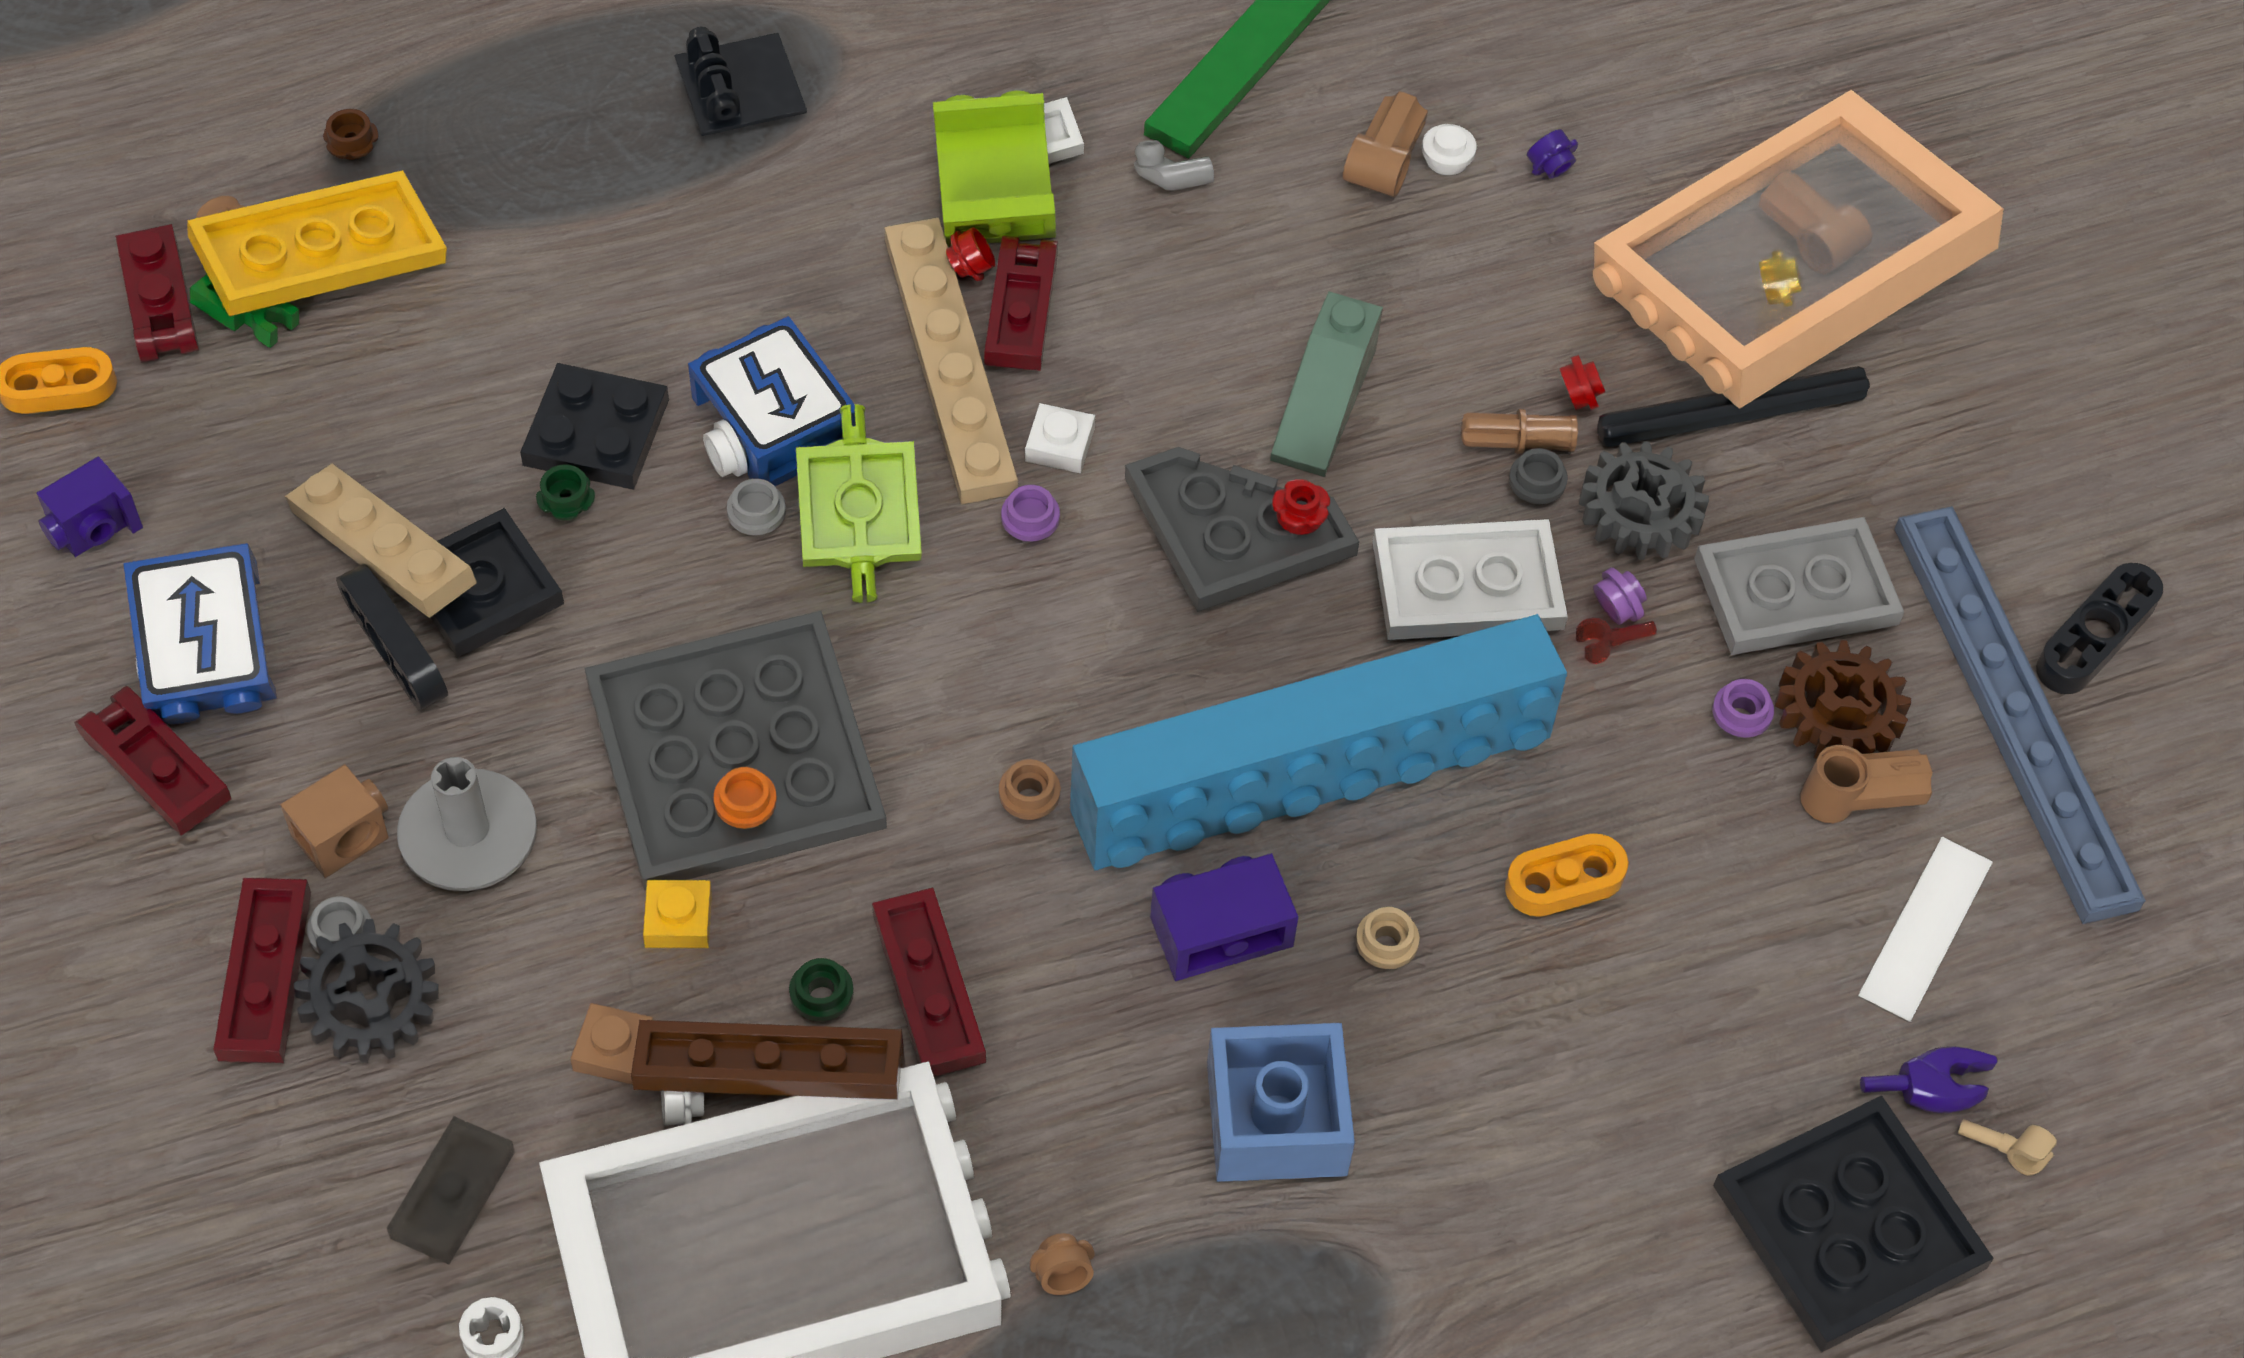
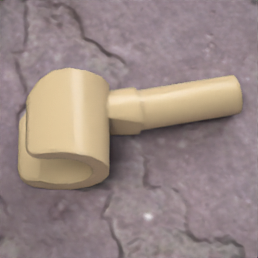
(2026, 1154)

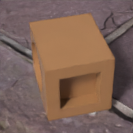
(336, 819)

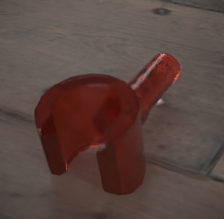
(1599, 629)

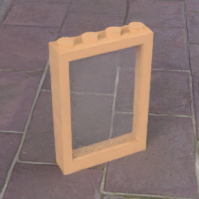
(1840, 194)

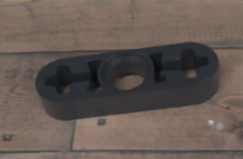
(392, 637)
(2094, 649)

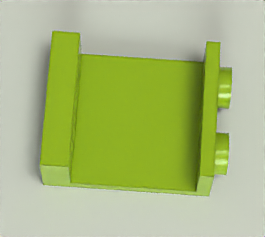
(994, 166)

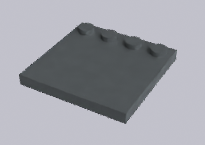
(727, 703)

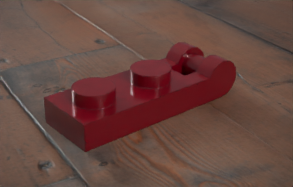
(156, 292)
(1021, 304)
(154, 761)

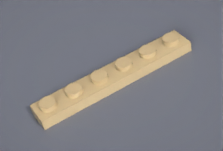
(950, 362)

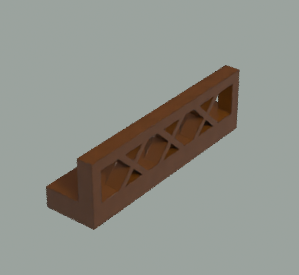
(768, 1059)

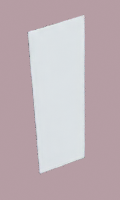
(1925, 929)

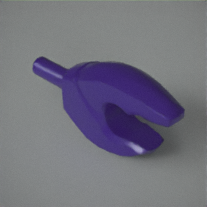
(1928, 1081)

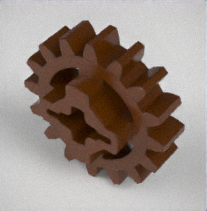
(1842, 700)

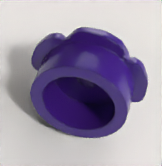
(1552, 154)

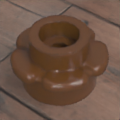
(350, 134)

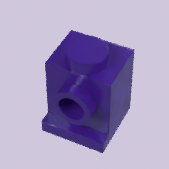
(86, 508)

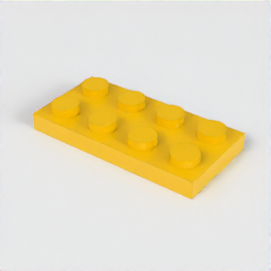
(316, 242)

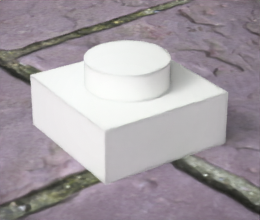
(1061, 131)
(1060, 438)

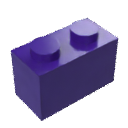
(1223, 916)

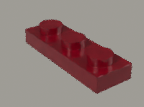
(262, 970)
(929, 982)

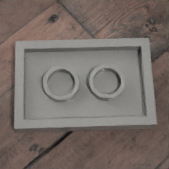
(1798, 585)

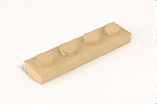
(381, 539)

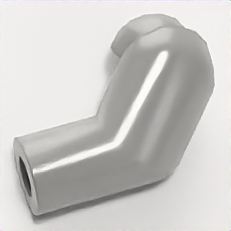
(1170, 174)

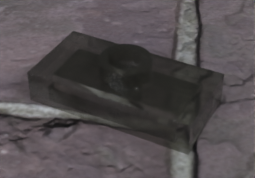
(451, 1190)

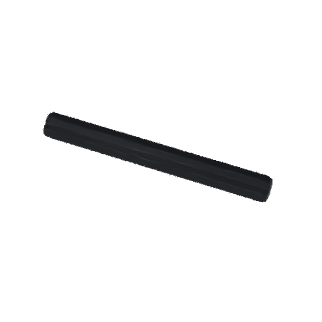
(1717, 410)

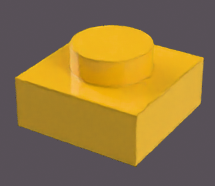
(677, 914)

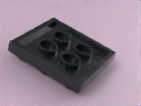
(1852, 1223)

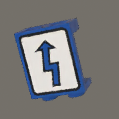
(772, 396)
(198, 633)

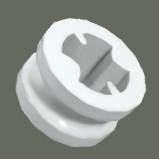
(477, 1318)

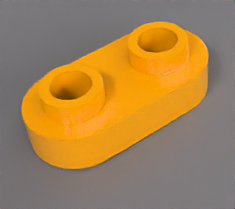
(59, 380)
(1562, 874)

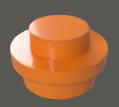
(745, 798)

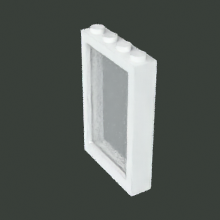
(780, 1232)

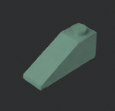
(1327, 383)

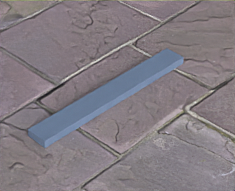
(2019, 717)

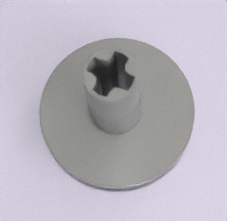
(466, 827)

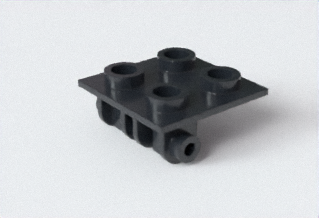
(738, 81)

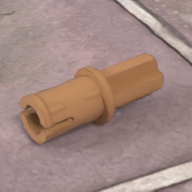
(1520, 431)

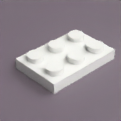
(1467, 577)

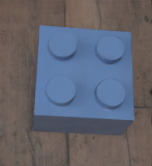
(1280, 1102)

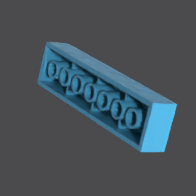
(1315, 742)

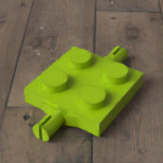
(858, 503)

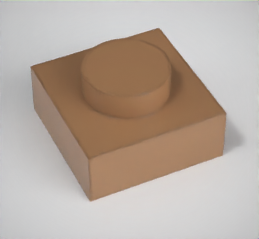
(607, 1043)

